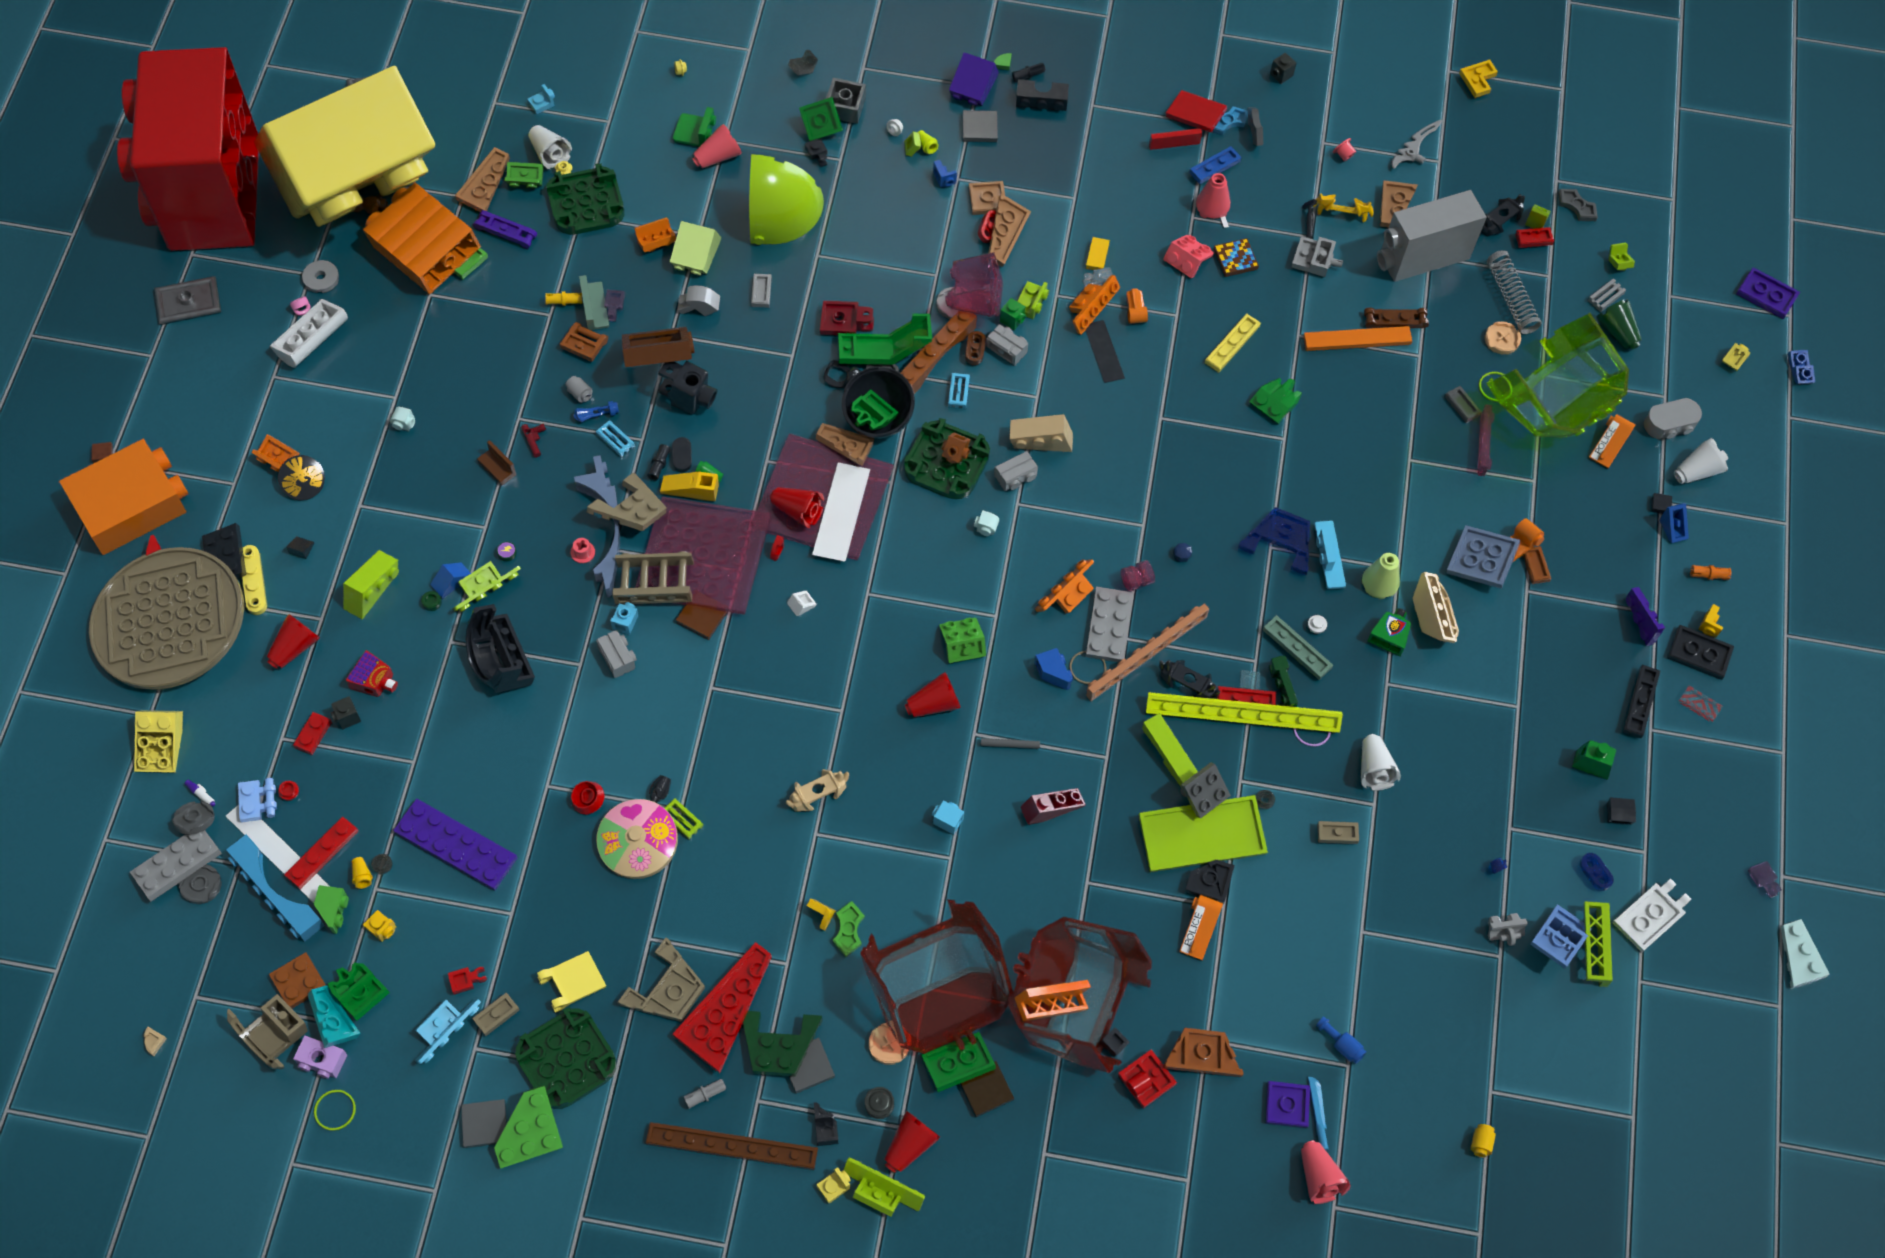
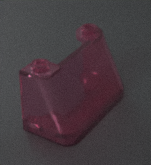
(977, 285)

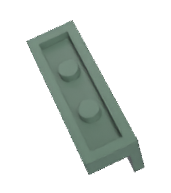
(594, 305)

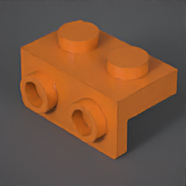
(655, 235)
(274, 452)

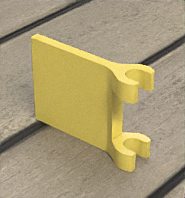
(573, 980)

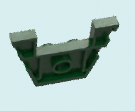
(776, 1052)

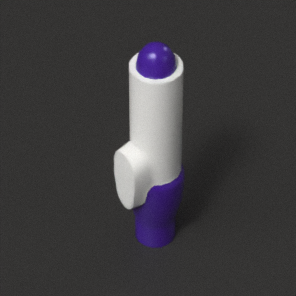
(200, 792)

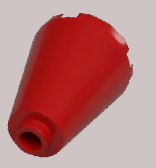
(799, 504)
(290, 642)
(933, 698)
(909, 1143)

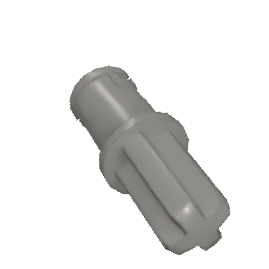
(704, 1093)

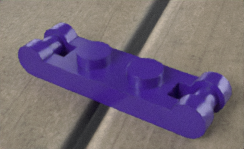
(505, 228)

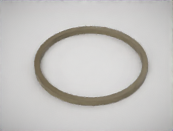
(1075, 677)

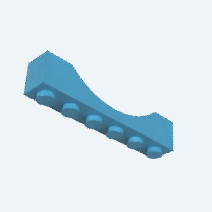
(301, 917)

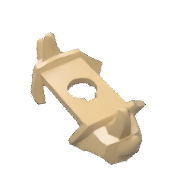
(804, 796)

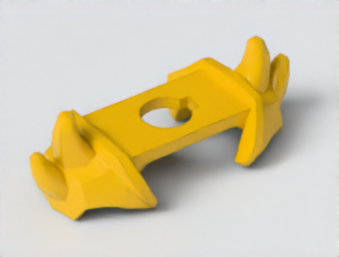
(1360, 208)

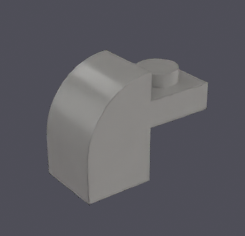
(699, 298)

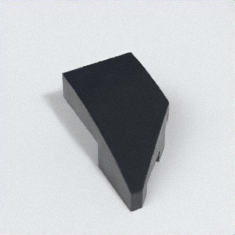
(825, 1126)

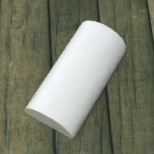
(309, 332)

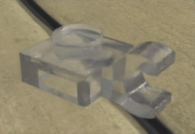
(1098, 277)

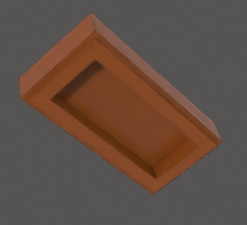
(1536, 565)

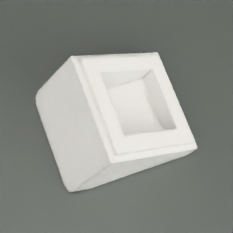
(801, 602)

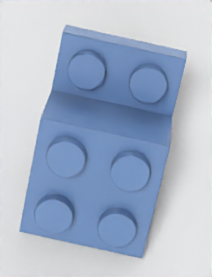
(1560, 936)

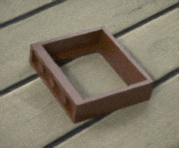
(657, 346)

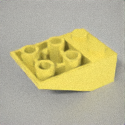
(157, 740)

